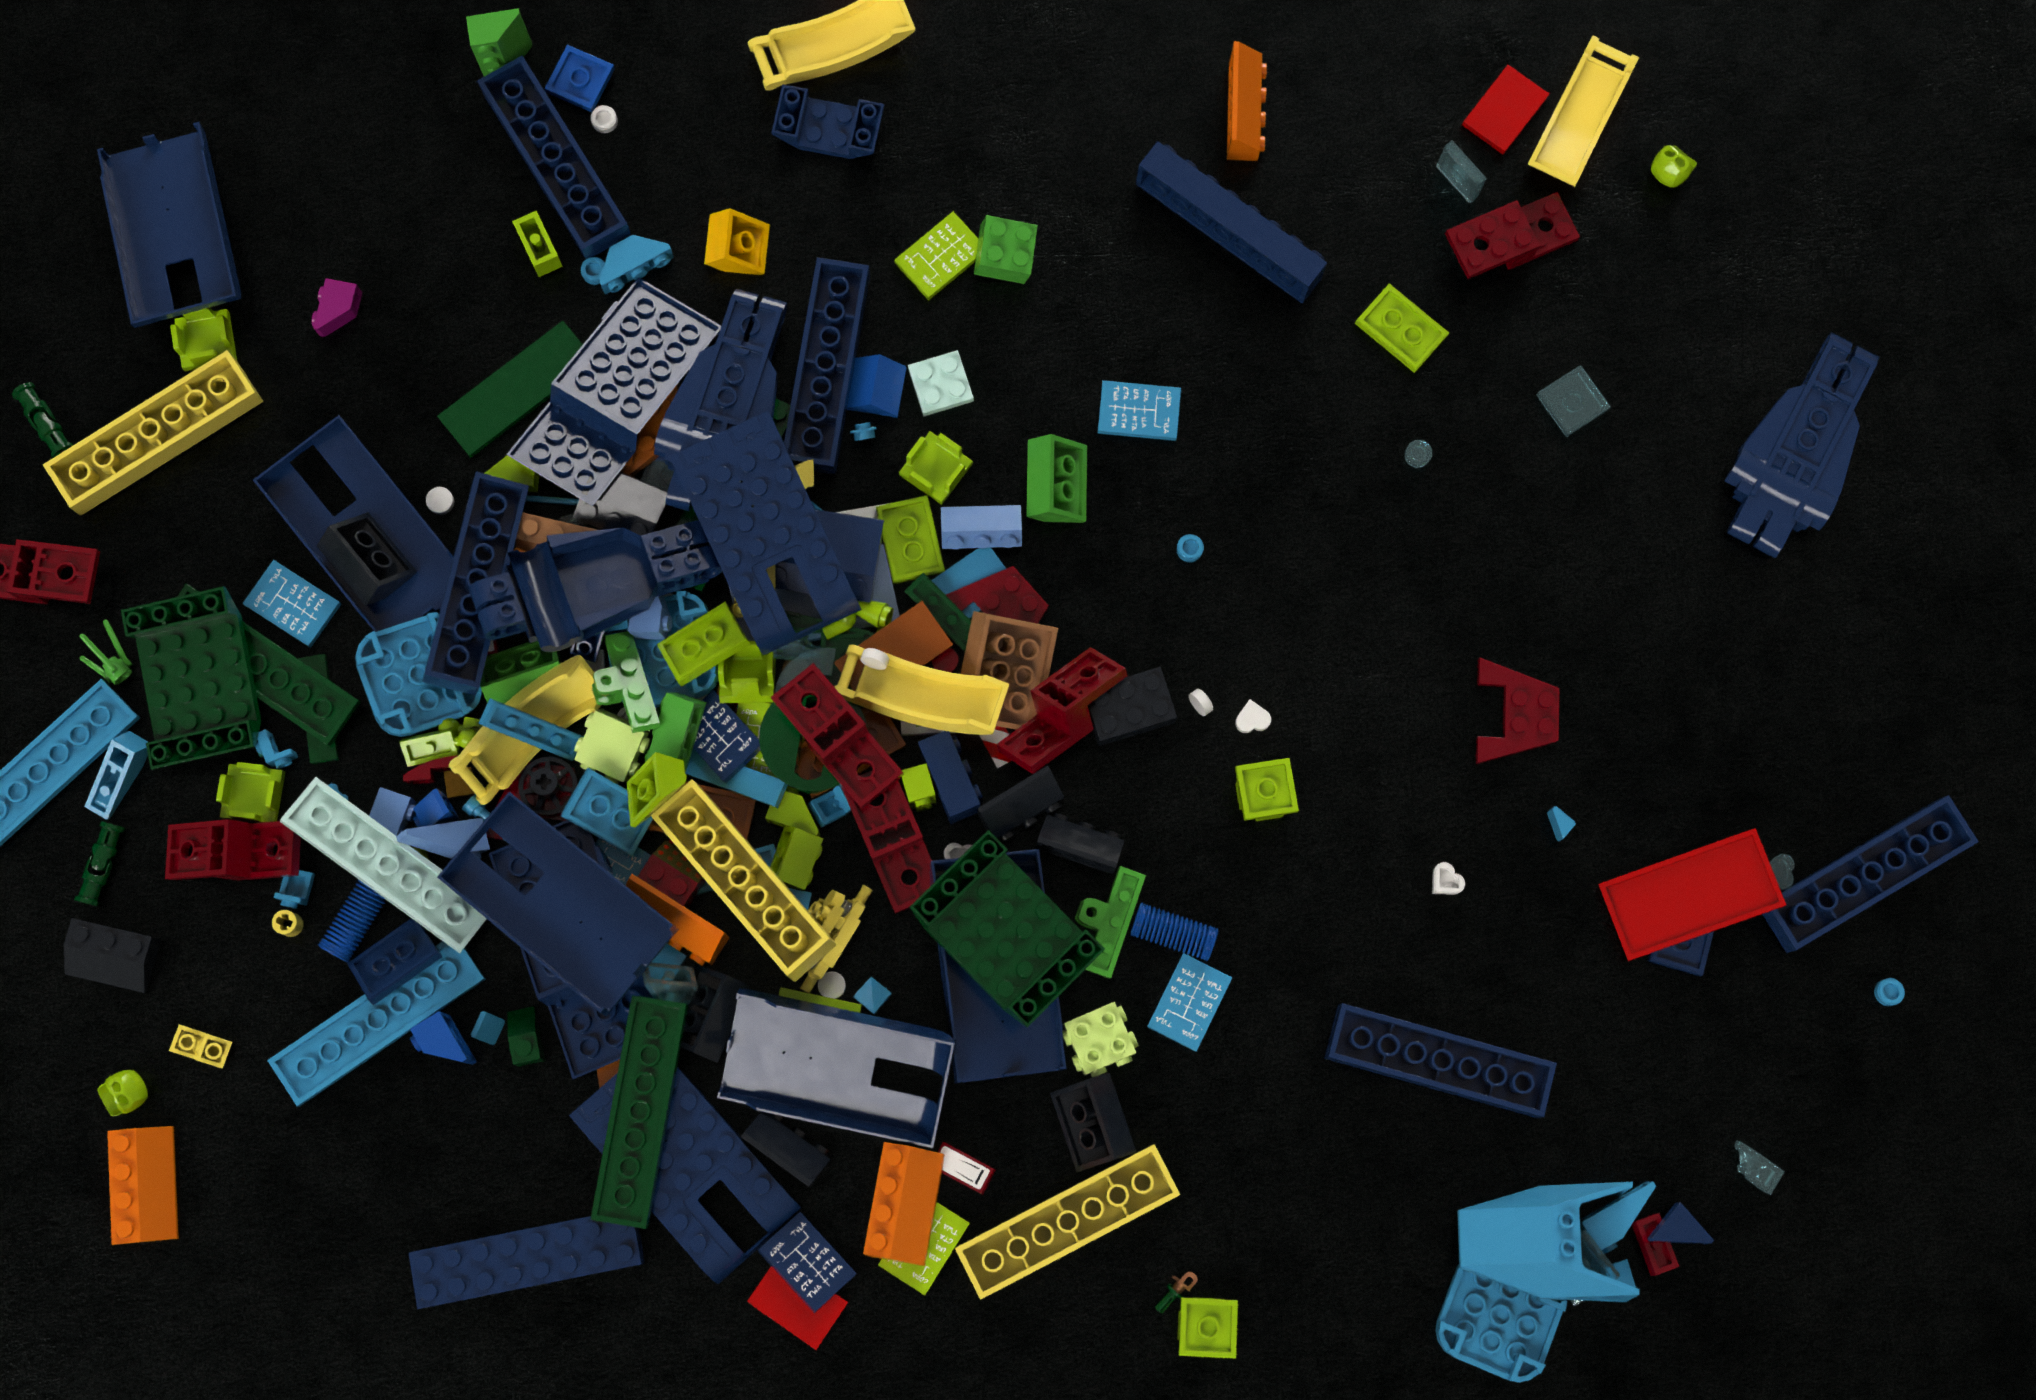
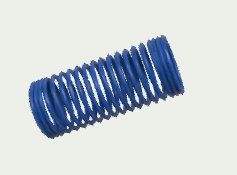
(1209, 933)
(346, 954)

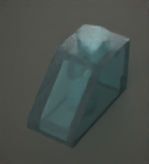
(670, 982)

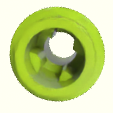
(876, 613)

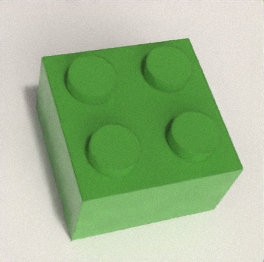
(1005, 249)

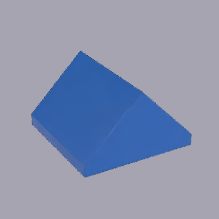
(876, 386)

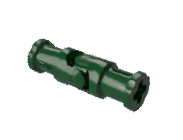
(41, 418)
(101, 861)

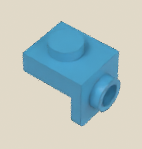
(268, 749)
(829, 806)
(295, 889)

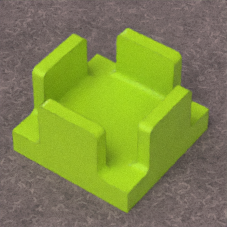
(202, 337)
(935, 466)
(747, 676)
(1266, 790)
(250, 793)
(1207, 1327)

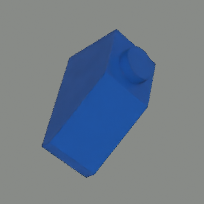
(434, 810)

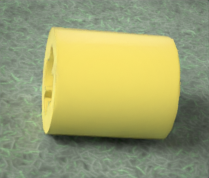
(278, 920)

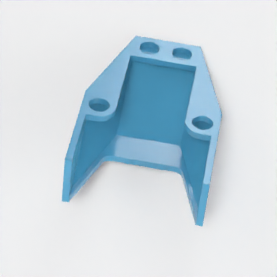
(1536, 1242)

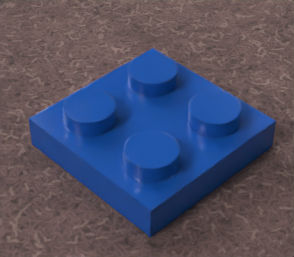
(579, 78)

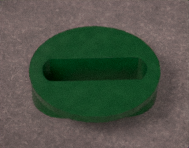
(781, 750)

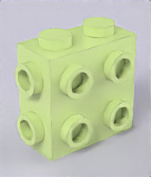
(611, 746)
(1100, 1040)

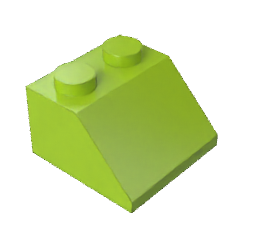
(653, 786)

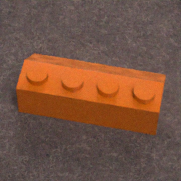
(1244, 103)
(694, 932)
(142, 1185)
(904, 1204)

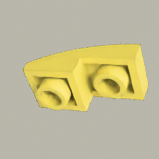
(200, 1046)

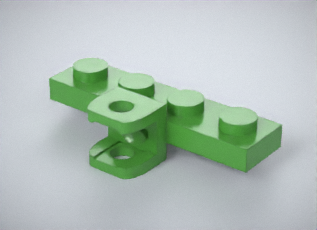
(626, 682)
(1111, 918)

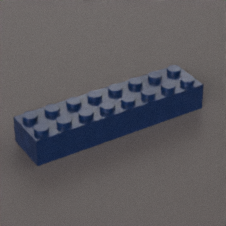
(554, 157)
(1230, 221)
(826, 363)
(481, 551)
(1870, 873)
(1440, 1060)
(522, 1259)

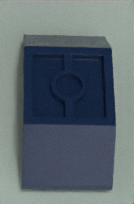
(827, 125)

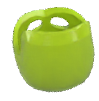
(1672, 166)
(123, 1092)

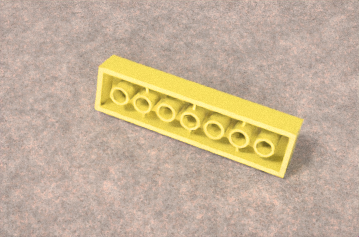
(152, 433)
(743, 880)
(1067, 1221)

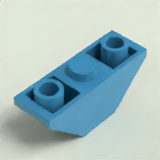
(631, 260)

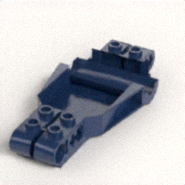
(724, 383)
(1801, 450)
(590, 582)

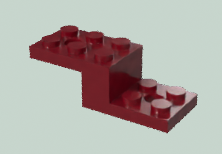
(1512, 235)
(35, 570)
(1061, 710)
(837, 735)
(894, 845)
(231, 850)

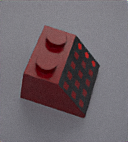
(672, 874)

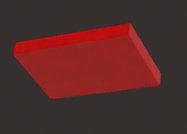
(1505, 109)
(787, 1309)

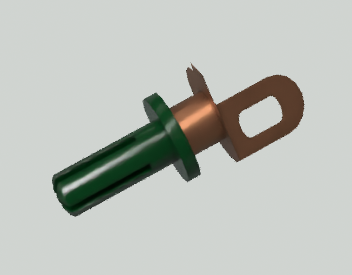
(1175, 1291)

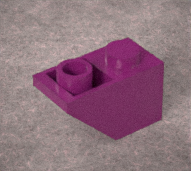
(337, 306)

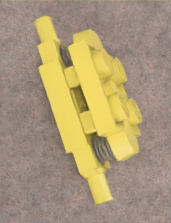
(839, 924)

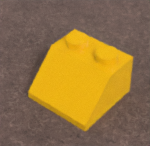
(736, 243)

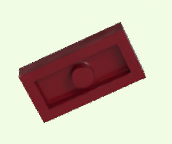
(1657, 1255)

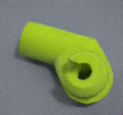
(839, 626)

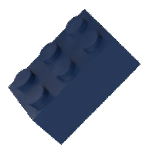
(950, 776)

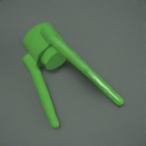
(115, 669)

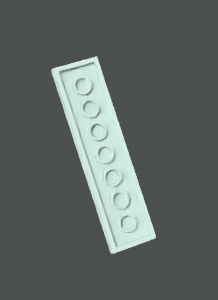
(382, 863)

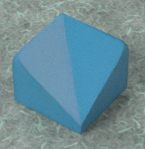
(872, 995)

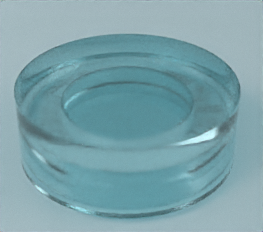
(1418, 453)

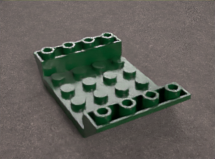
(195, 676)
(1005, 930)

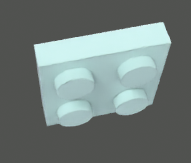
(940, 383)

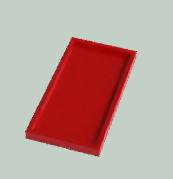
(1692, 894)

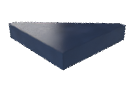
(1679, 1227)

